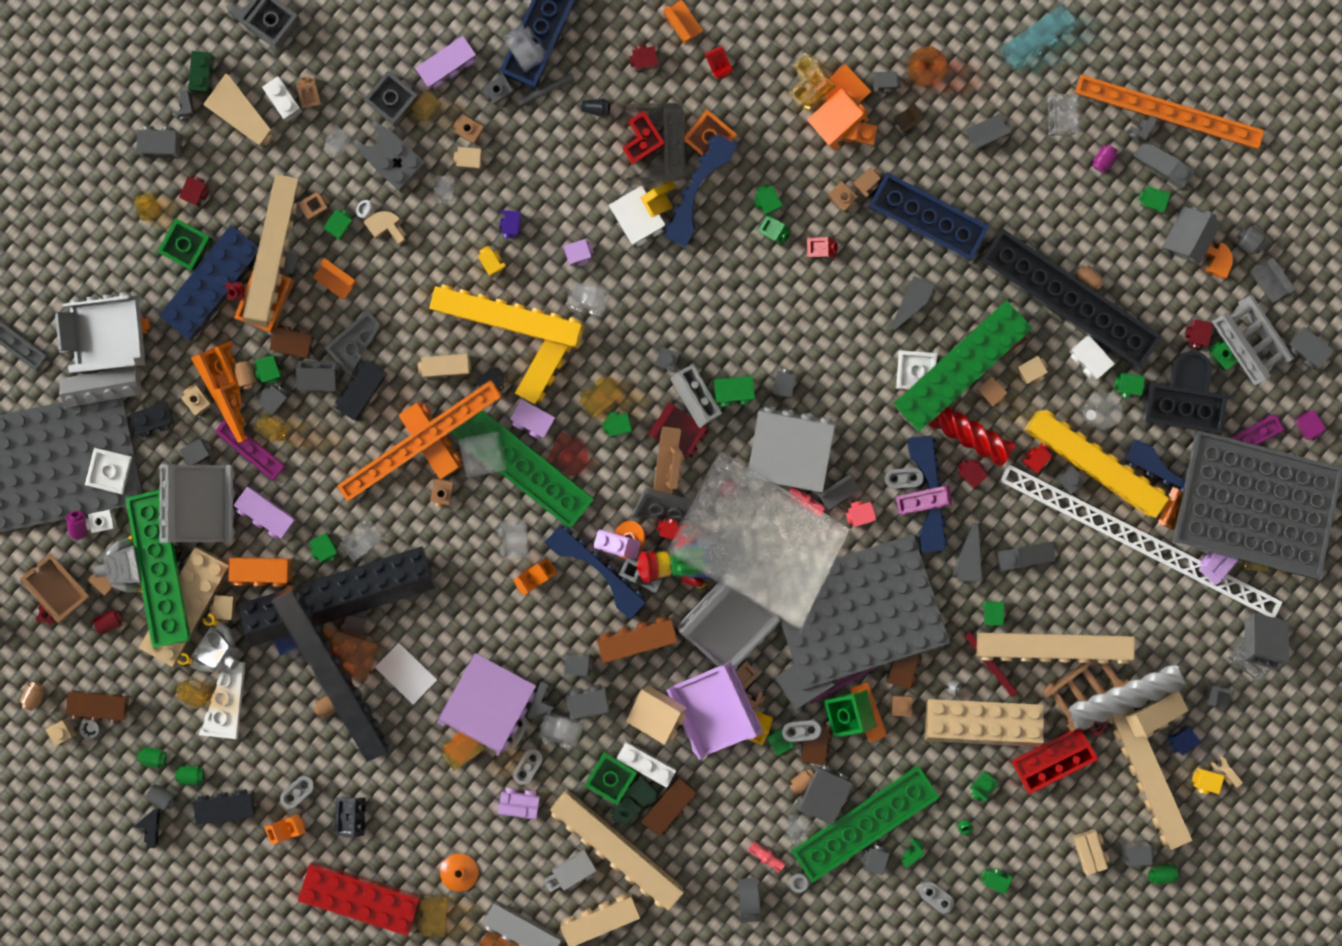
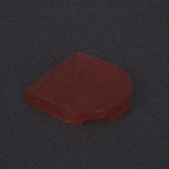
(568, 455)

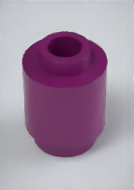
(1105, 158)
(76, 524)

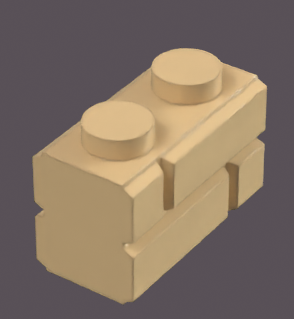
(1091, 852)

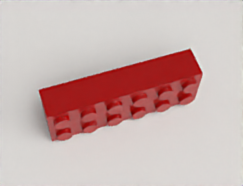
(359, 898)

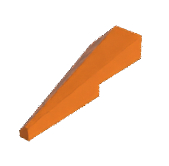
(218, 374)

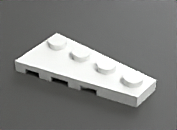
(225, 707)

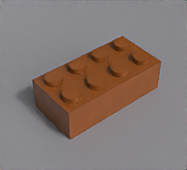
(636, 640)

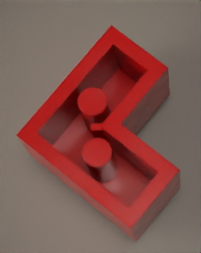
(647, 140)

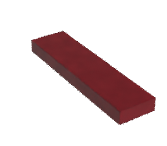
(992, 666)

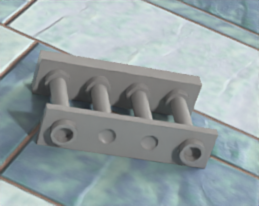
(1240, 346)

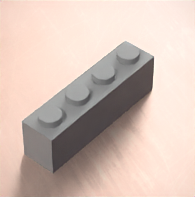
(100, 386)
(518, 928)

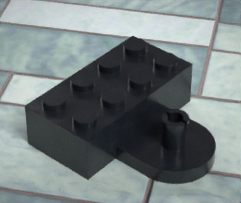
(1187, 398)

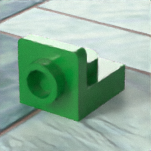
(775, 230)
(983, 787)
(910, 855)

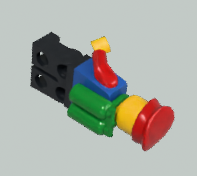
(660, 565)

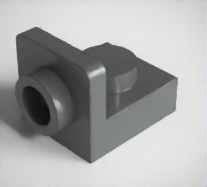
(186, 103)
(1145, 126)

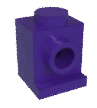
(510, 223)

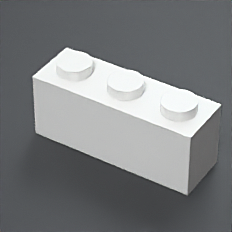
(646, 763)

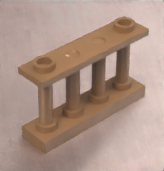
(1051, 688)

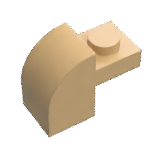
(385, 221)

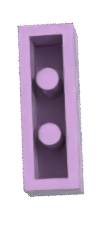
(446, 63)
(264, 513)

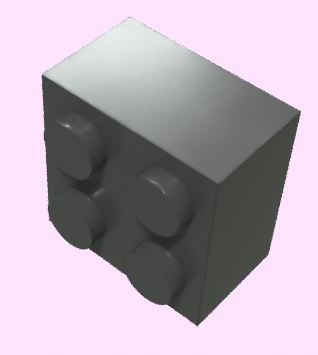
(391, 98)
(159, 143)
(588, 702)

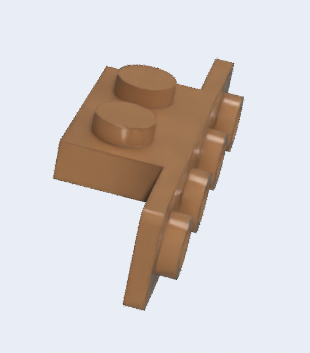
(668, 461)

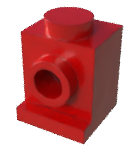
(1037, 458)
(668, 529)

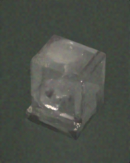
(336, 142)

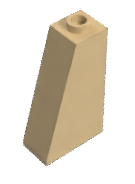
(235, 108)

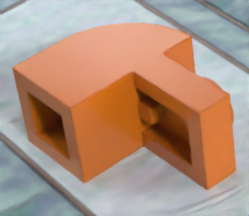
(861, 133)
(1220, 260)
(535, 576)
(285, 829)

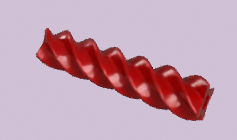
(973, 435)

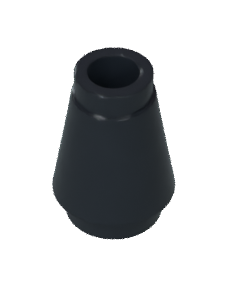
(597, 107)

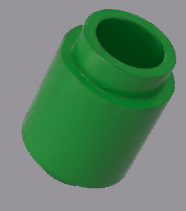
(152, 757)
(189, 775)
(1163, 874)

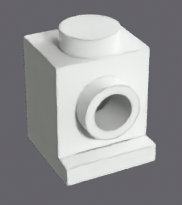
(108, 521)

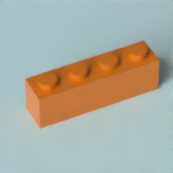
(440, 454)

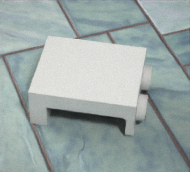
(635, 218)

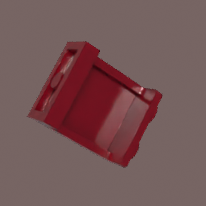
(690, 431)

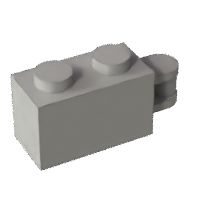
(571, 872)

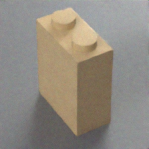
(445, 366)
(657, 715)

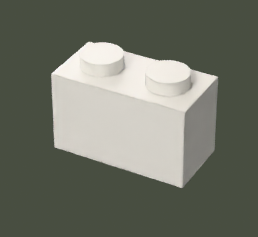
(282, 99)
(1091, 358)

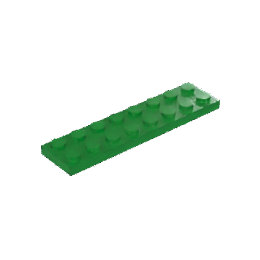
(962, 366)
(531, 471)
(157, 573)
(865, 823)

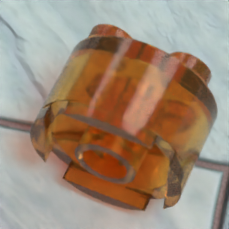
(927, 56)

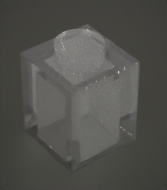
(444, 189)

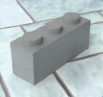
(696, 396)

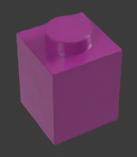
(1310, 425)

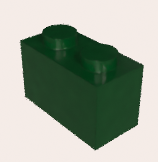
(201, 72)

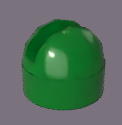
(965, 823)

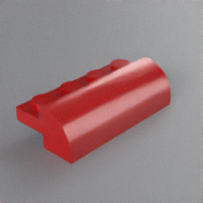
(1054, 760)

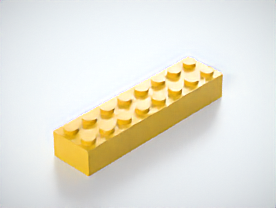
(1096, 464)

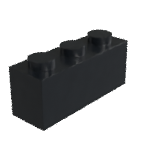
(360, 390)
(224, 807)

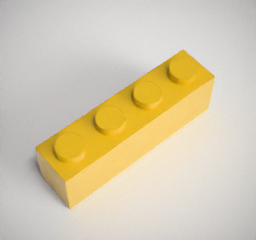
(541, 371)

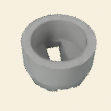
(954, 688)

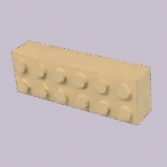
(199, 583)
(984, 723)

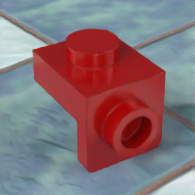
(718, 62)

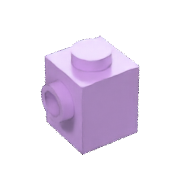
(578, 252)

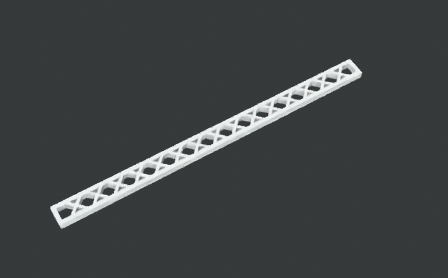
(1139, 533)

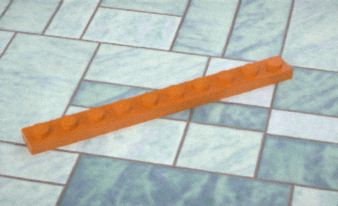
(1169, 112)
(419, 440)

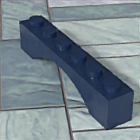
(719, 153)
(922, 453)
(1145, 458)
(625, 598)

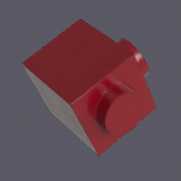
(643, 58)
(194, 191)
(1198, 333)
(972, 472)

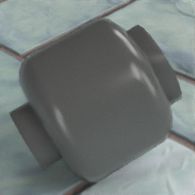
(1251, 240)

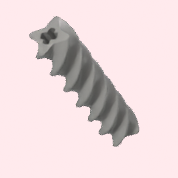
(1120, 699)

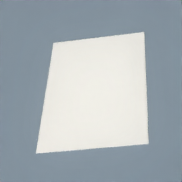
(405, 673)

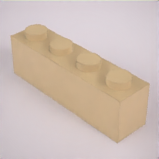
(600, 921)

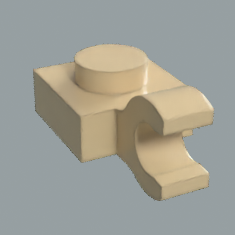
(1229, 775)

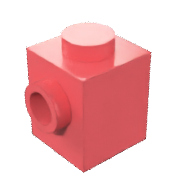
(860, 513)

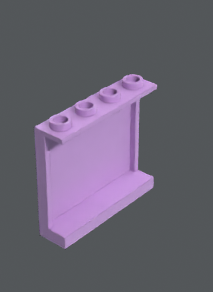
(487, 703)
(716, 710)

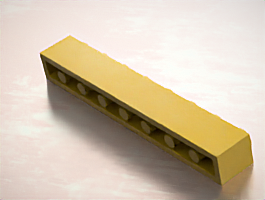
(507, 317)

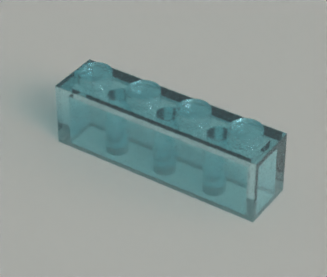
(1037, 36)

